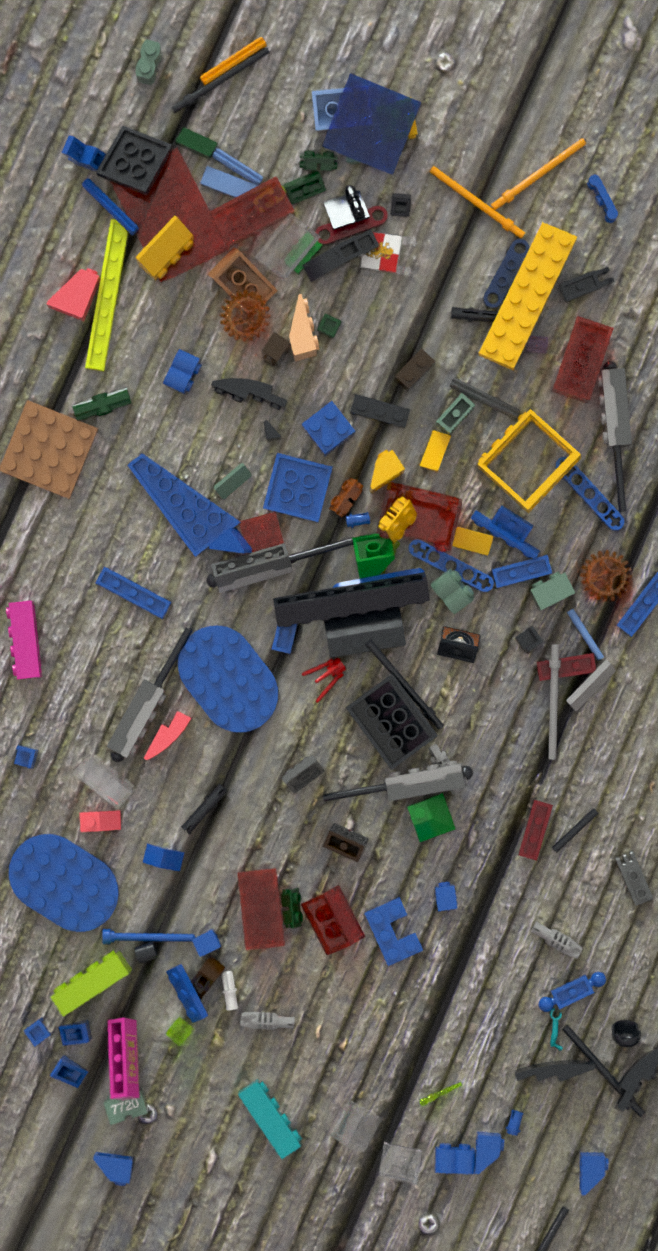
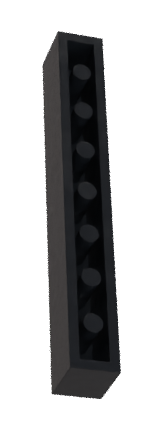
(351, 599)

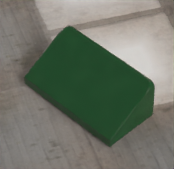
(196, 143)
(304, 187)

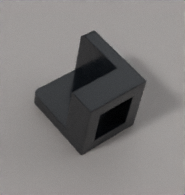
(529, 639)

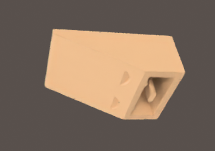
(301, 339)

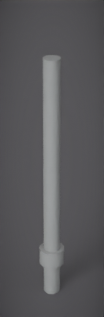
(554, 664)

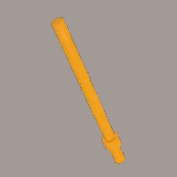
(509, 195)
(507, 224)

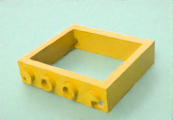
(510, 434)

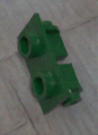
(311, 159)
(293, 917)

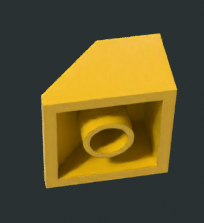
(386, 470)

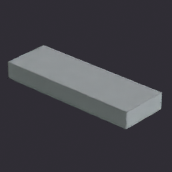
(591, 685)

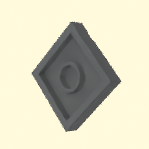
(302, 773)

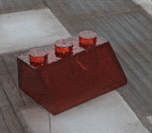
(332, 920)

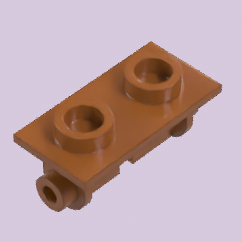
(340, 502)

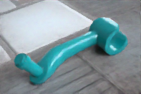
(555, 1030)

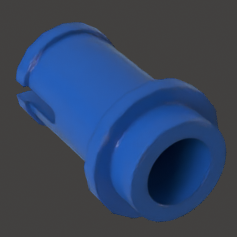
(357, 519)
(514, 1122)

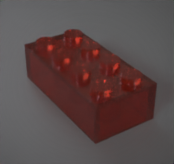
(251, 212)
(582, 359)
(261, 908)

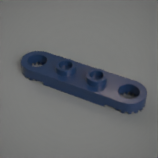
(506, 273)

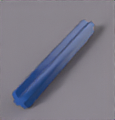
(110, 206)

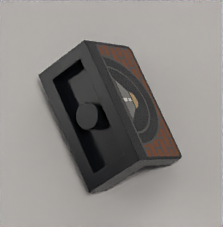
(458, 644)

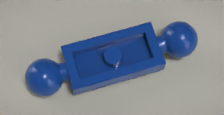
(572, 991)

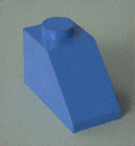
(487, 1149)
(115, 1167)
(591, 1170)

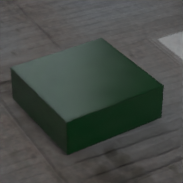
(329, 326)

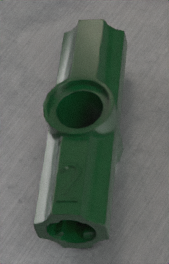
(102, 404)

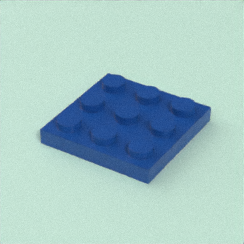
(297, 487)

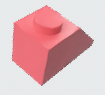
(100, 821)

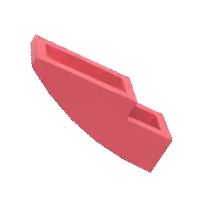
(168, 735)

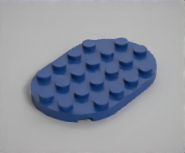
(228, 679)
(63, 882)

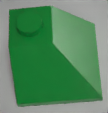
(372, 554)
(431, 817)

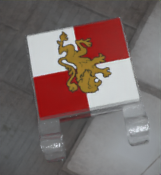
(388, 255)

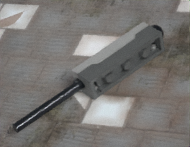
(616, 419)
(262, 565)
(142, 708)
(414, 782)

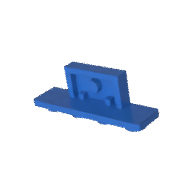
(509, 528)

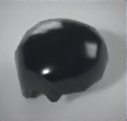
(626, 1033)

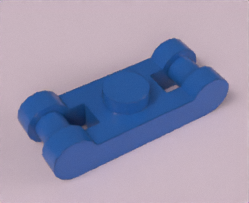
(602, 198)

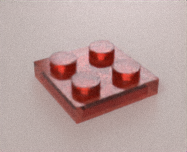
(262, 531)

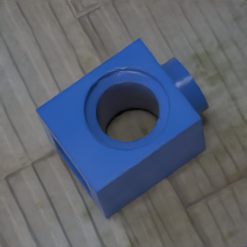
(445, 896)

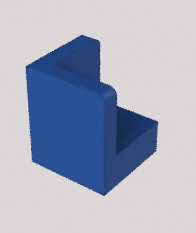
(26, 756)
(206, 942)
(37, 1032)

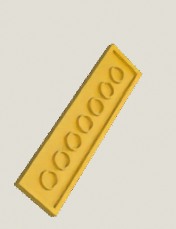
(527, 296)

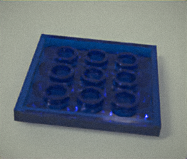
(371, 124)

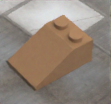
(238, 273)

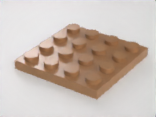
(48, 449)

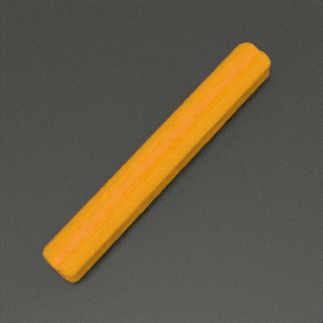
(233, 60)

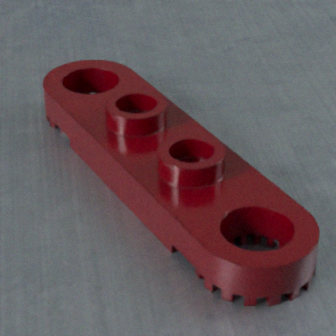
(352, 229)

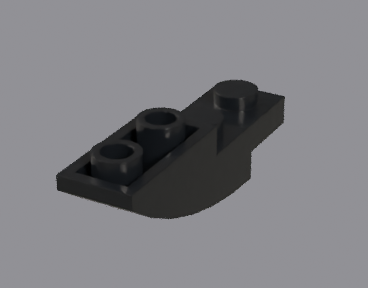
(340, 255)
(241, 389)
(642, 1069)

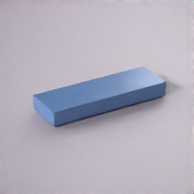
(225, 182)

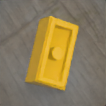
(435, 451)
(472, 541)

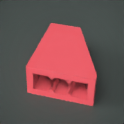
(76, 295)

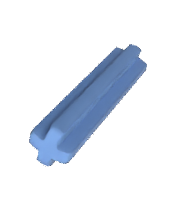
(237, 167)

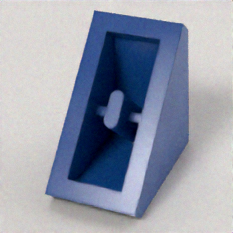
(231, 541)
(163, 857)
(75, 1033)
(69, 1072)

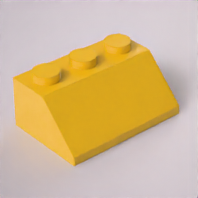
(165, 248)

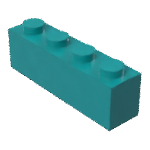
(270, 1119)

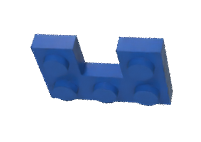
(391, 948)

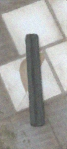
(485, 398)

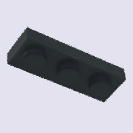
(380, 411)

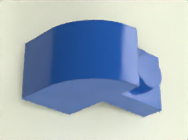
(83, 154)

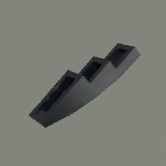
(563, 1069)

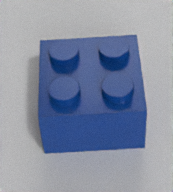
(328, 428)

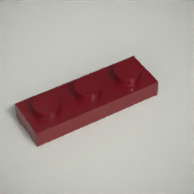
(569, 666)
(535, 830)

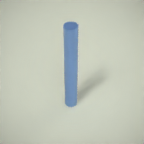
(585, 634)

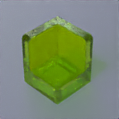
(179, 1031)

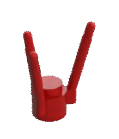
(335, 667)

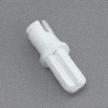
(229, 990)

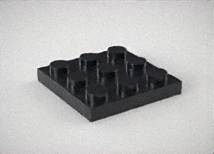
(134, 160)

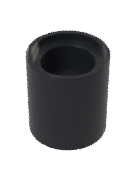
(146, 952)

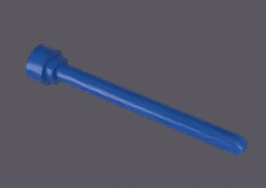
(110, 937)

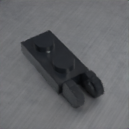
(584, 284)

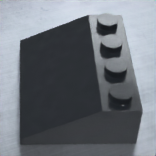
(351, 633)
(391, 721)

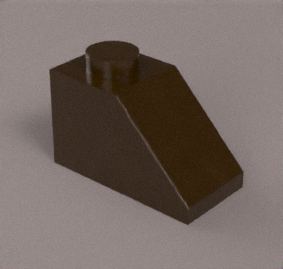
(207, 976)

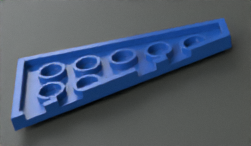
(188, 511)

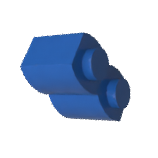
(182, 371)
(454, 1159)

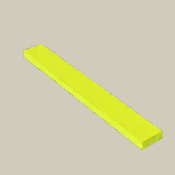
(107, 297)

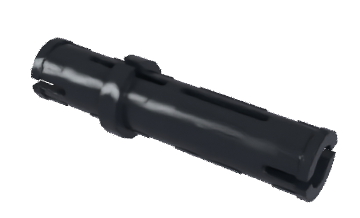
(473, 314)
(200, 813)

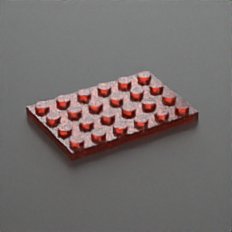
(170, 196)

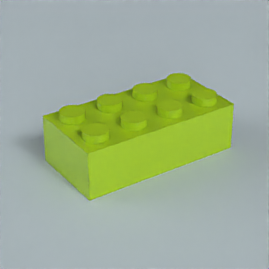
(87, 985)

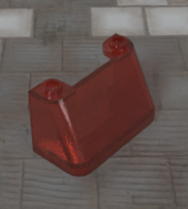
(435, 517)

